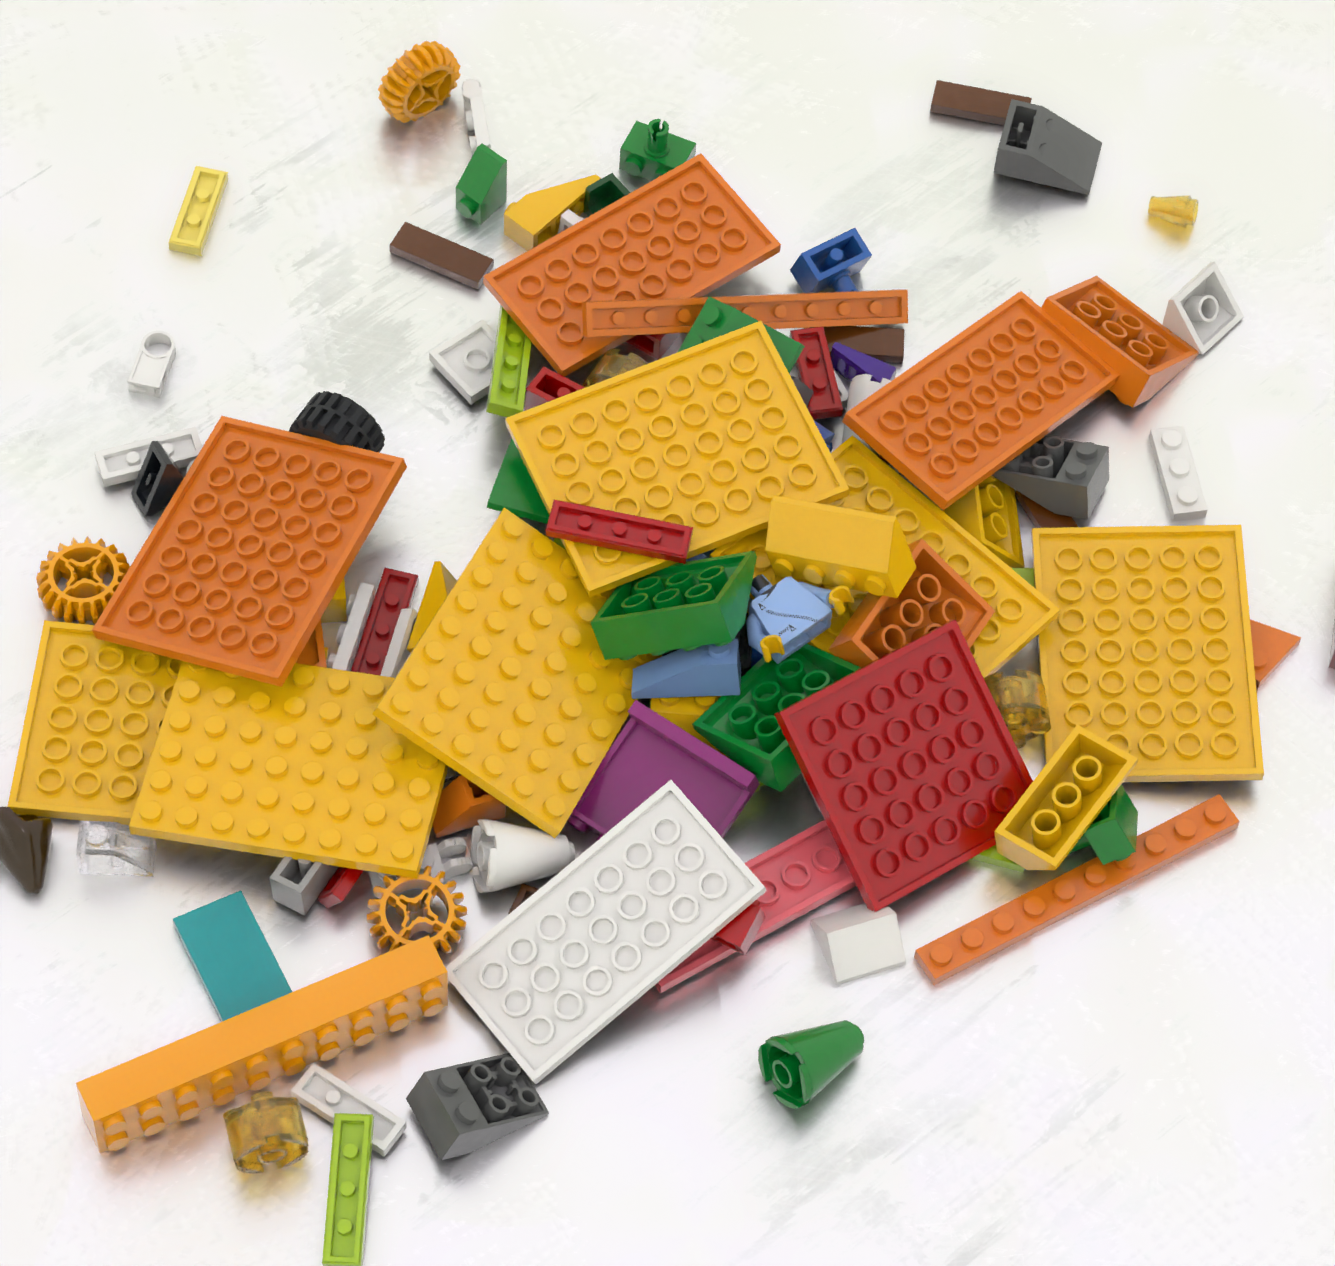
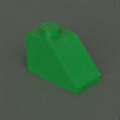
(482, 185)

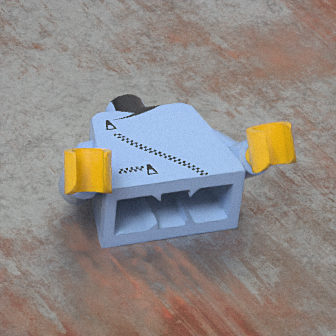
(790, 615)

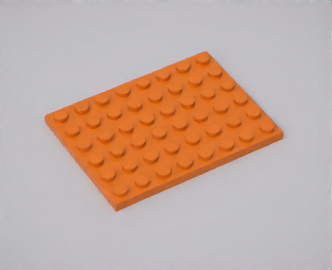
(250, 550)

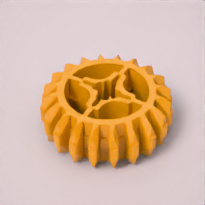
(419, 81)
(84, 569)
(405, 905)

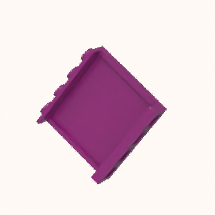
(649, 756)

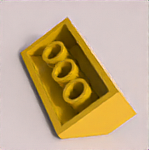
(991, 518)
(838, 547)
(1063, 801)

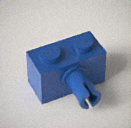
(832, 263)

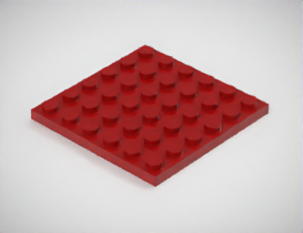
(908, 764)

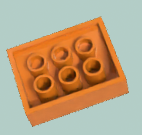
(1122, 336)
(926, 602)

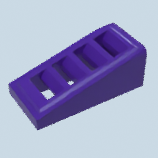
(858, 363)

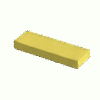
(198, 211)

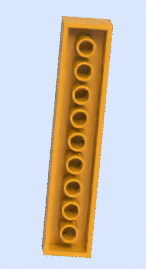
(263, 1044)

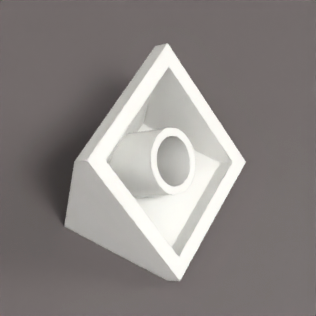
(1203, 310)
(859, 942)

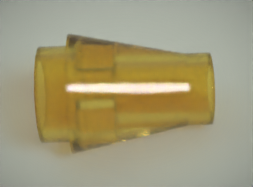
(1174, 209)

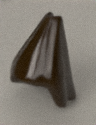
(25, 847)

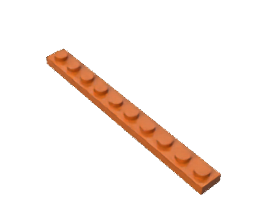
(774, 310)
(1074, 891)

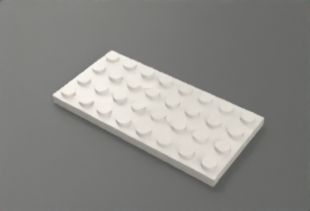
(604, 931)

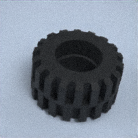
(339, 421)

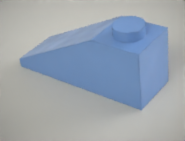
(692, 673)

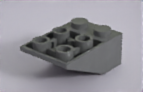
(1046, 149)
(1060, 475)
(474, 1104)

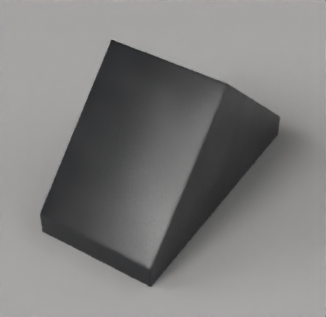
(156, 480)

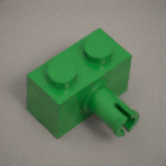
(653, 150)
(1113, 830)

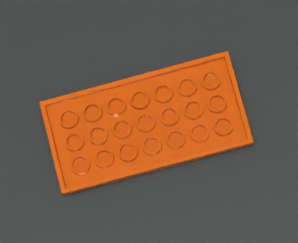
(655, 243)
(981, 399)

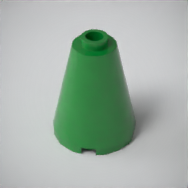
(808, 1060)

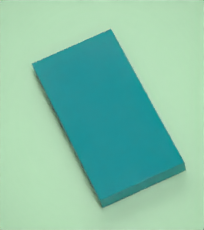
(231, 956)

